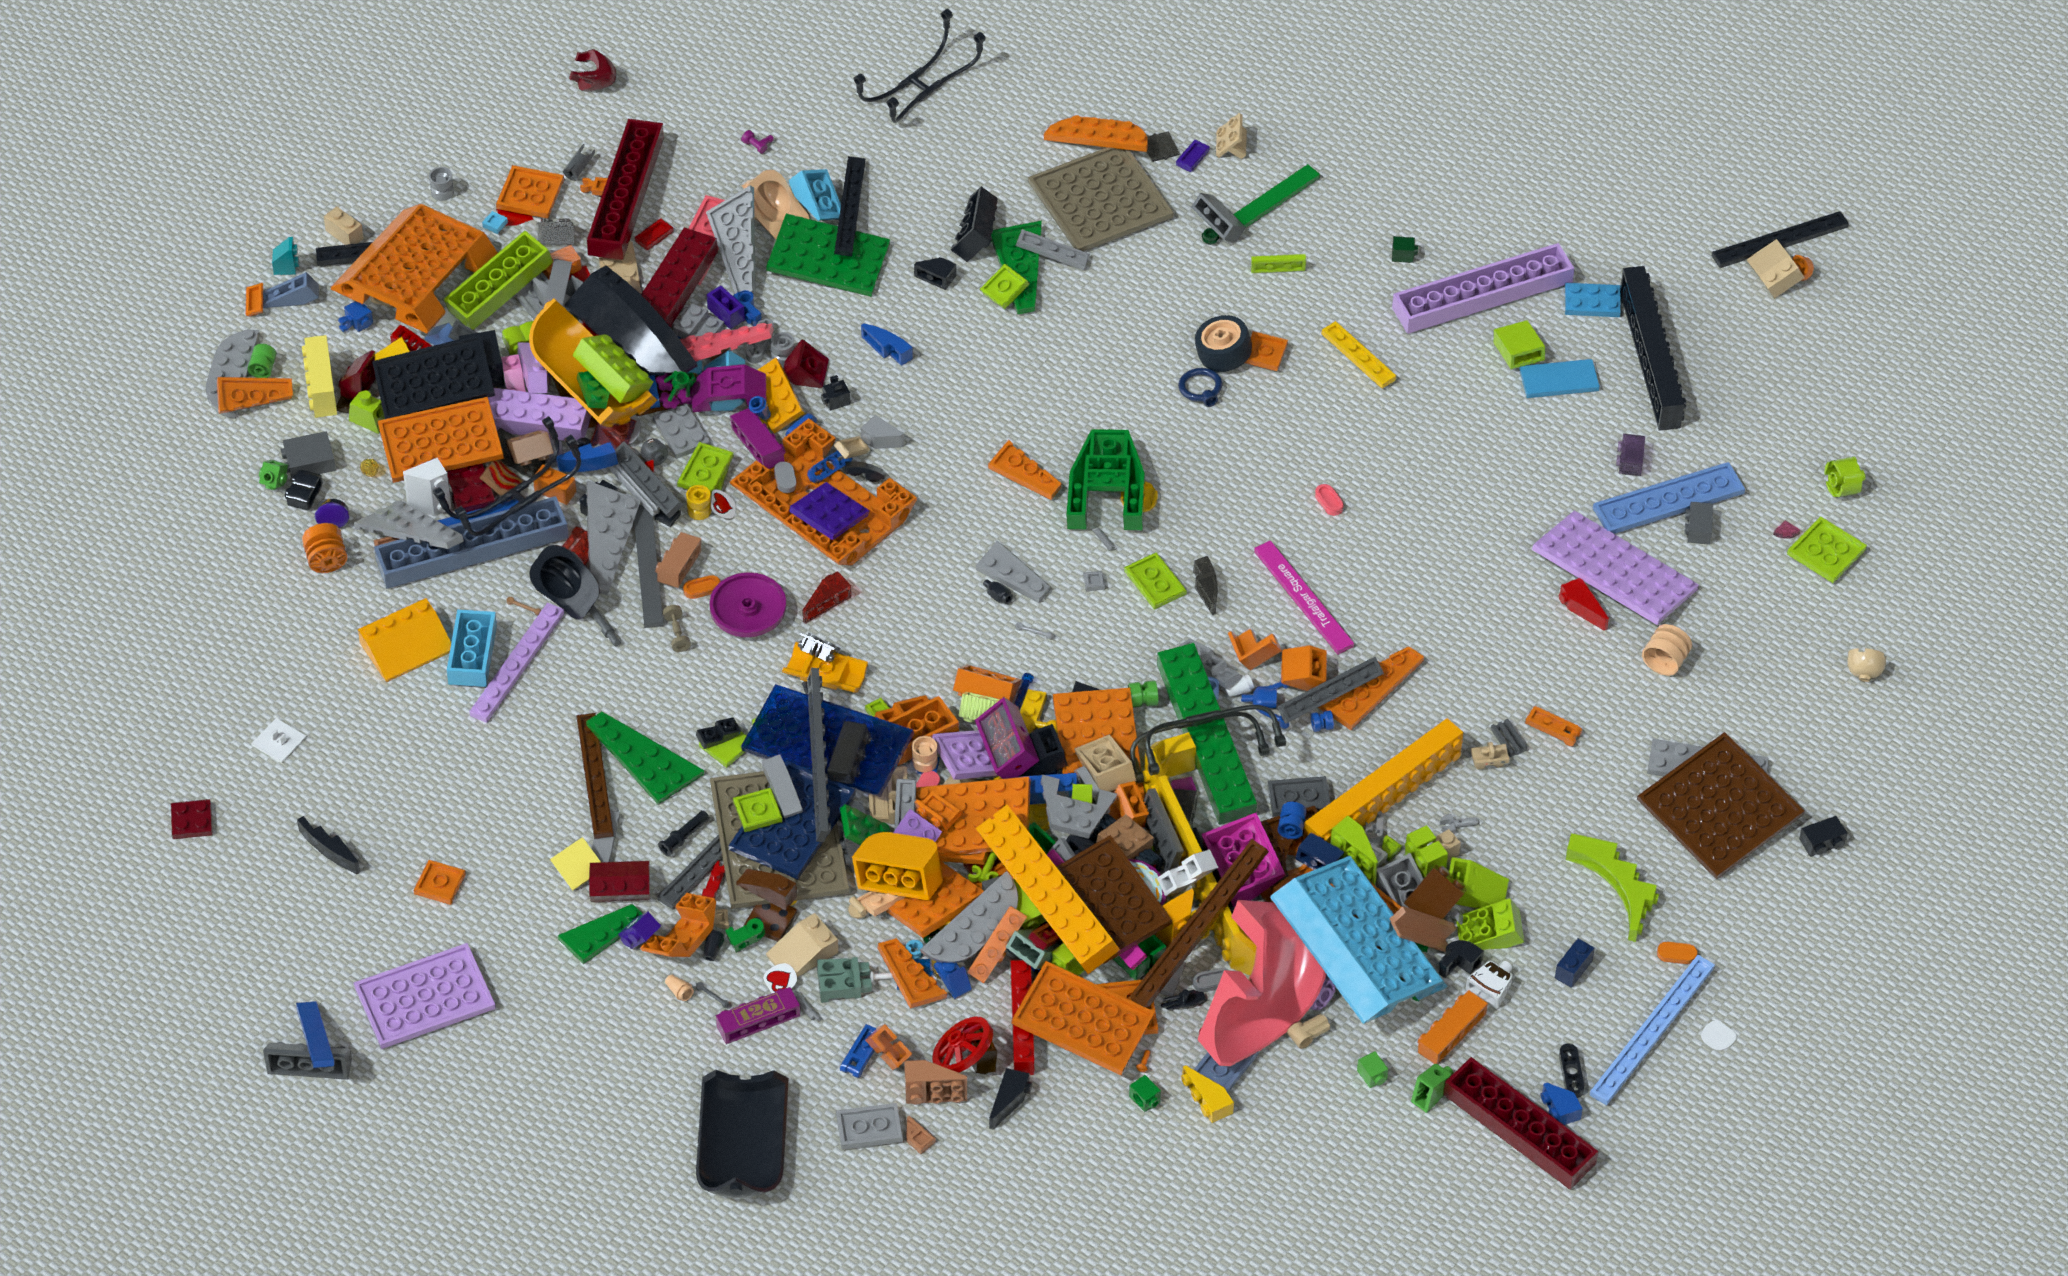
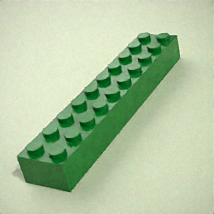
(1215, 751)

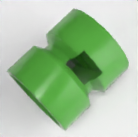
(262, 361)
(1144, 694)

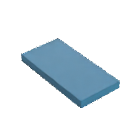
(1559, 378)

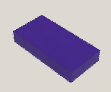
(1192, 155)

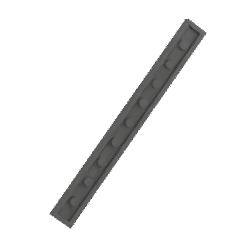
(819, 762)

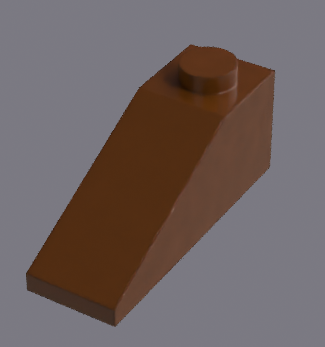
(769, 886)

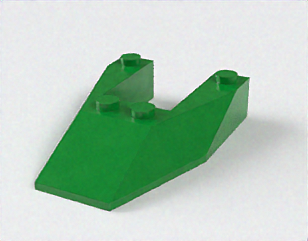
(1106, 464)

